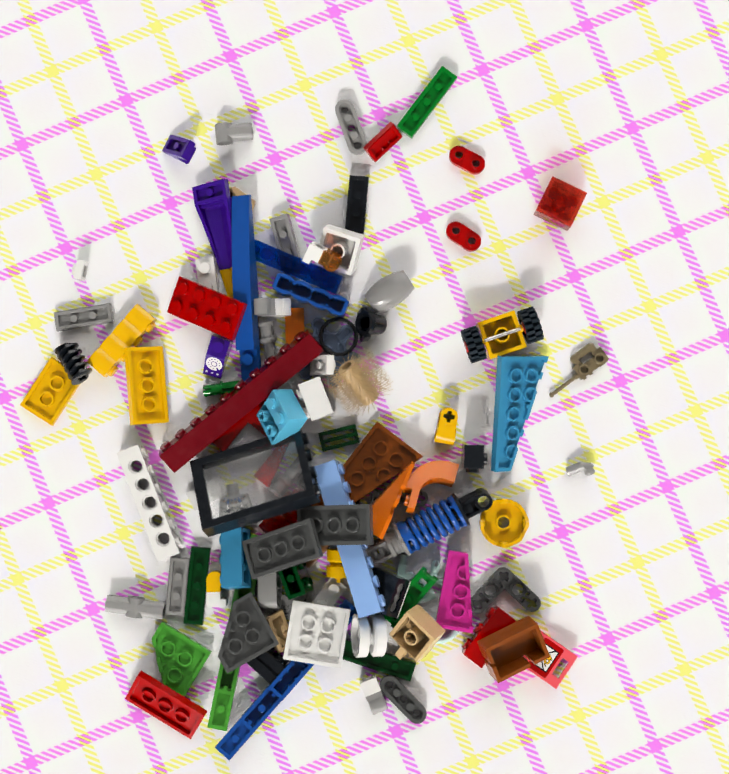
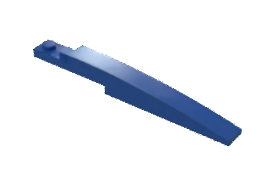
(245, 282)
(267, 702)

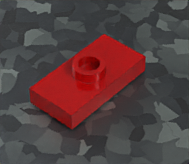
(382, 141)

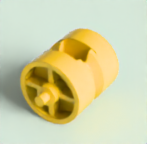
(335, 567)

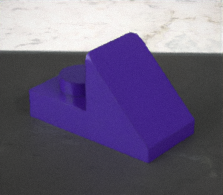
(179, 148)

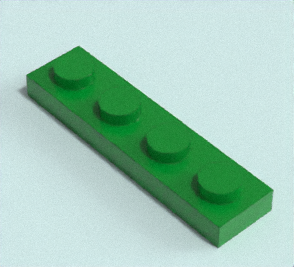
(426, 102)

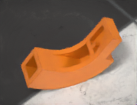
(432, 472)

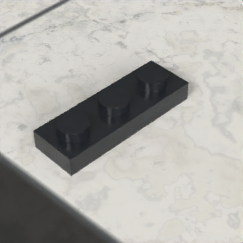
(356, 203)

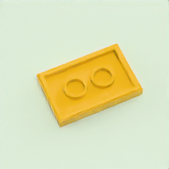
(50, 392)

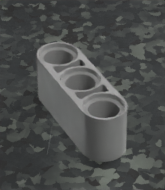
(270, 591)

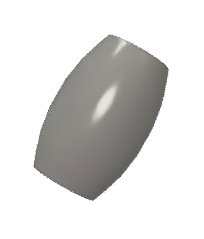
(389, 291)

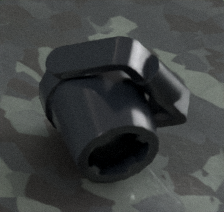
(369, 323)

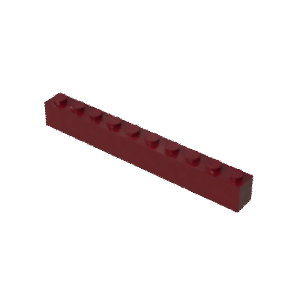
(240, 401)

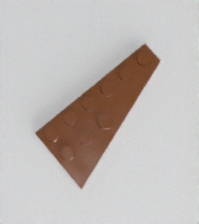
(375, 462)

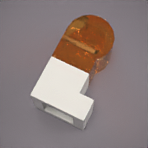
(328, 258)

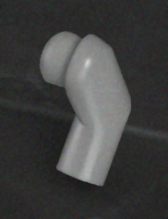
(580, 466)

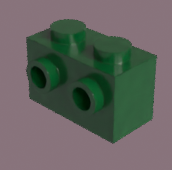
(296, 581)

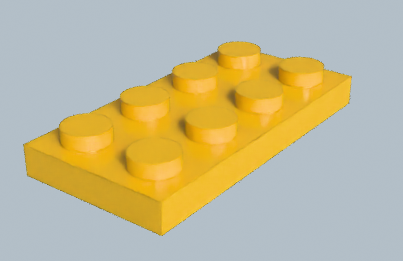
(146, 385)

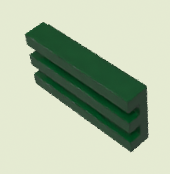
(323, 441)

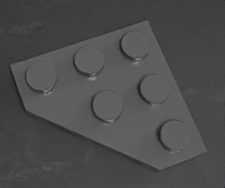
(245, 634)

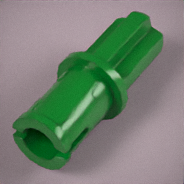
(219, 389)

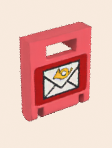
(546, 667)

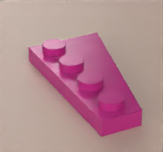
(455, 597)

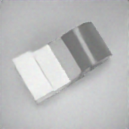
(272, 307)
(373, 694)

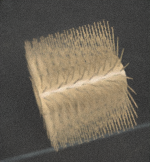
(358, 382)

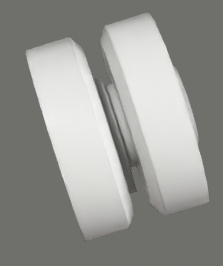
(369, 635)

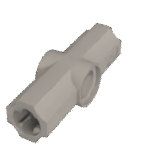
(135, 607)

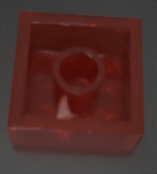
(560, 203)

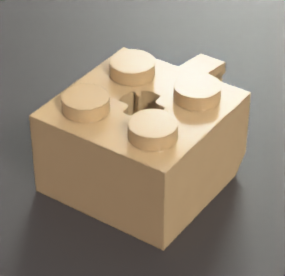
(416, 633)

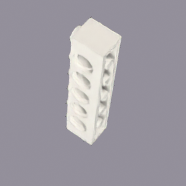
(127, 458)

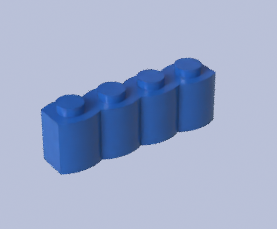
(305, 293)

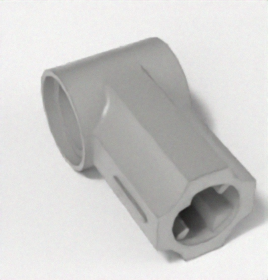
(228, 133)

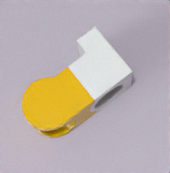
(214, 590)

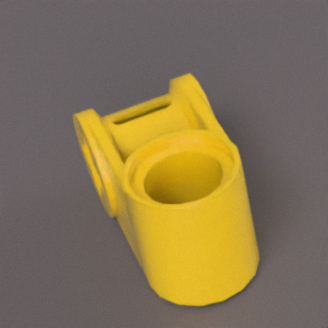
(446, 431)

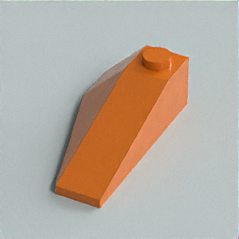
(388, 500)

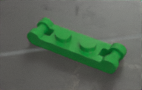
(415, 594)

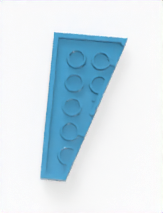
(513, 403)

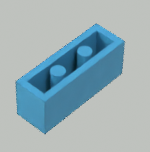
(233, 562)

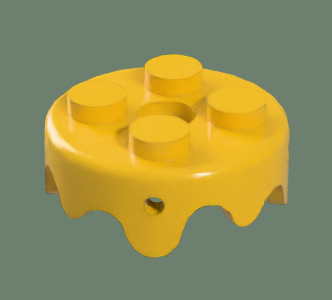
(513, 532)

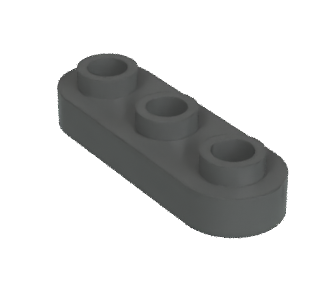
(406, 707)

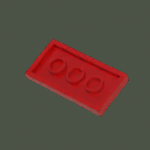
(207, 308)
(166, 704)

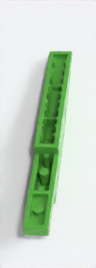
(227, 683)

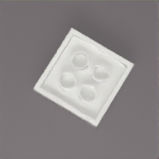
(316, 634)

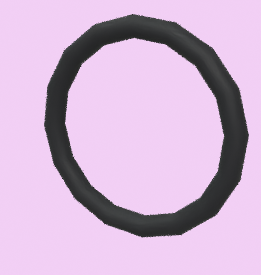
(339, 353)

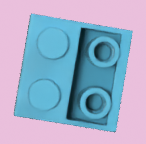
(281, 415)

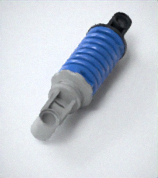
(430, 526)

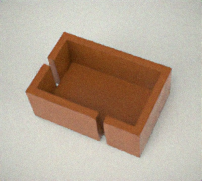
(507, 646)

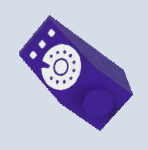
(217, 357)

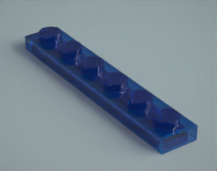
(296, 267)

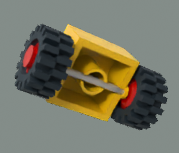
(502, 335)

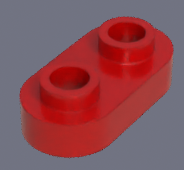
(466, 160)
(462, 237)

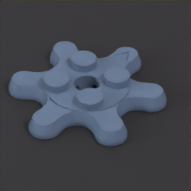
(335, 341)

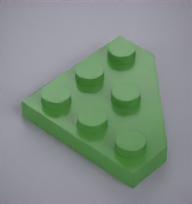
(178, 657)

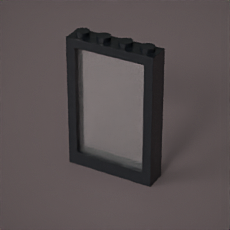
(254, 483)

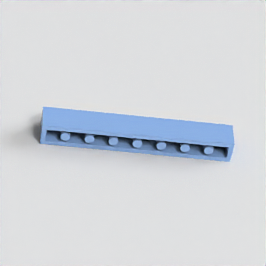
(353, 557)

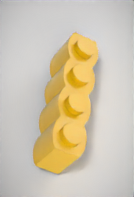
(126, 334)

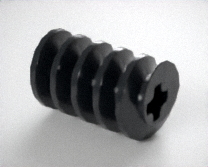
(73, 363)

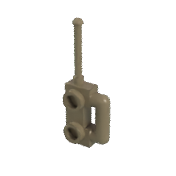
(582, 370)

